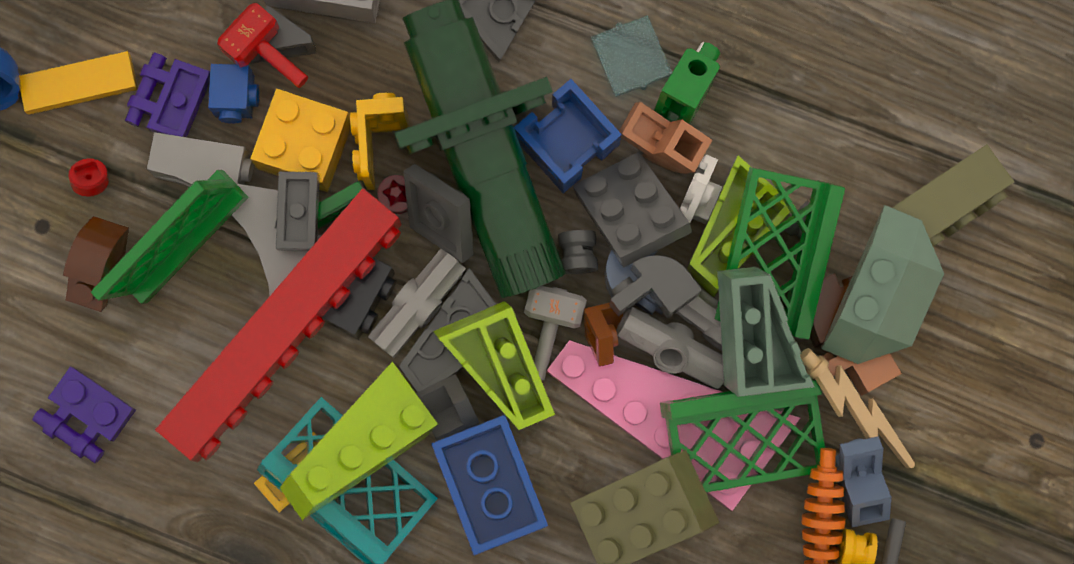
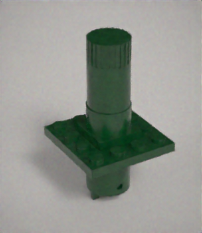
(480, 144)

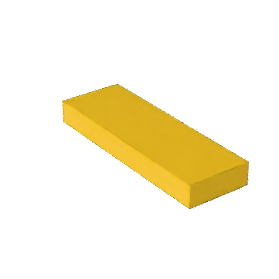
(77, 82)

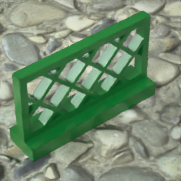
(173, 239)
(811, 251)
(727, 404)

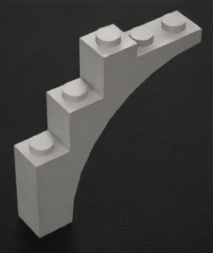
(189, 160)

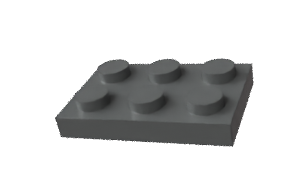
(632, 209)

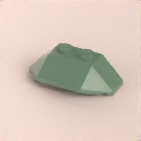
(886, 291)

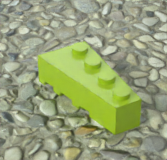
(366, 438)

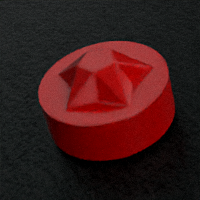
(88, 177)

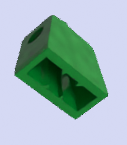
(689, 83)

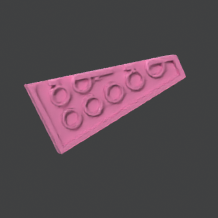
(631, 399)

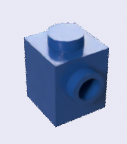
(232, 92)

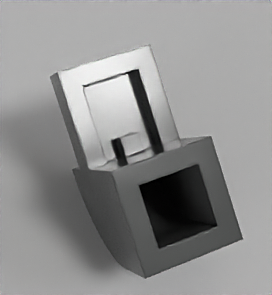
(662, 279)

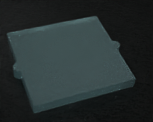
(631, 56)

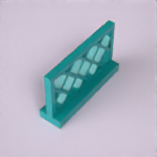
(333, 515)

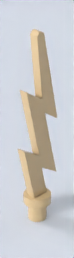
(842, 391)

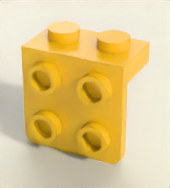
(378, 114)

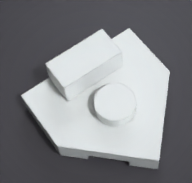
(701, 193)

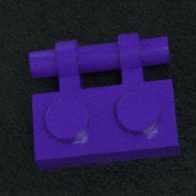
(178, 100)
(89, 403)

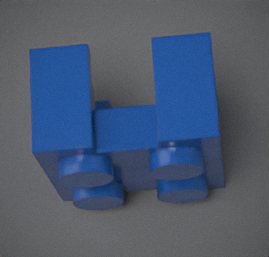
(567, 136)

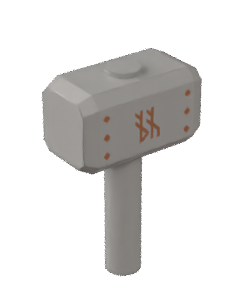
(555, 308)

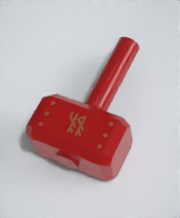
(251, 36)

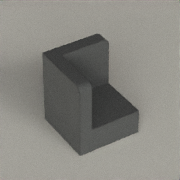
(449, 407)

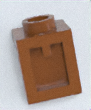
(601, 332)

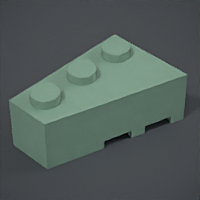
(756, 336)

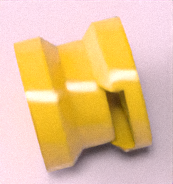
(857, 548)

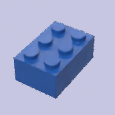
(489, 485)

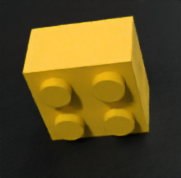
(301, 137)

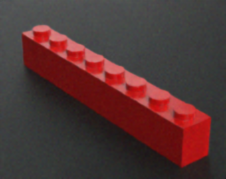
(279, 327)

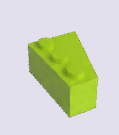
(716, 240)
(500, 362)

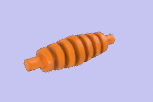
(823, 508)

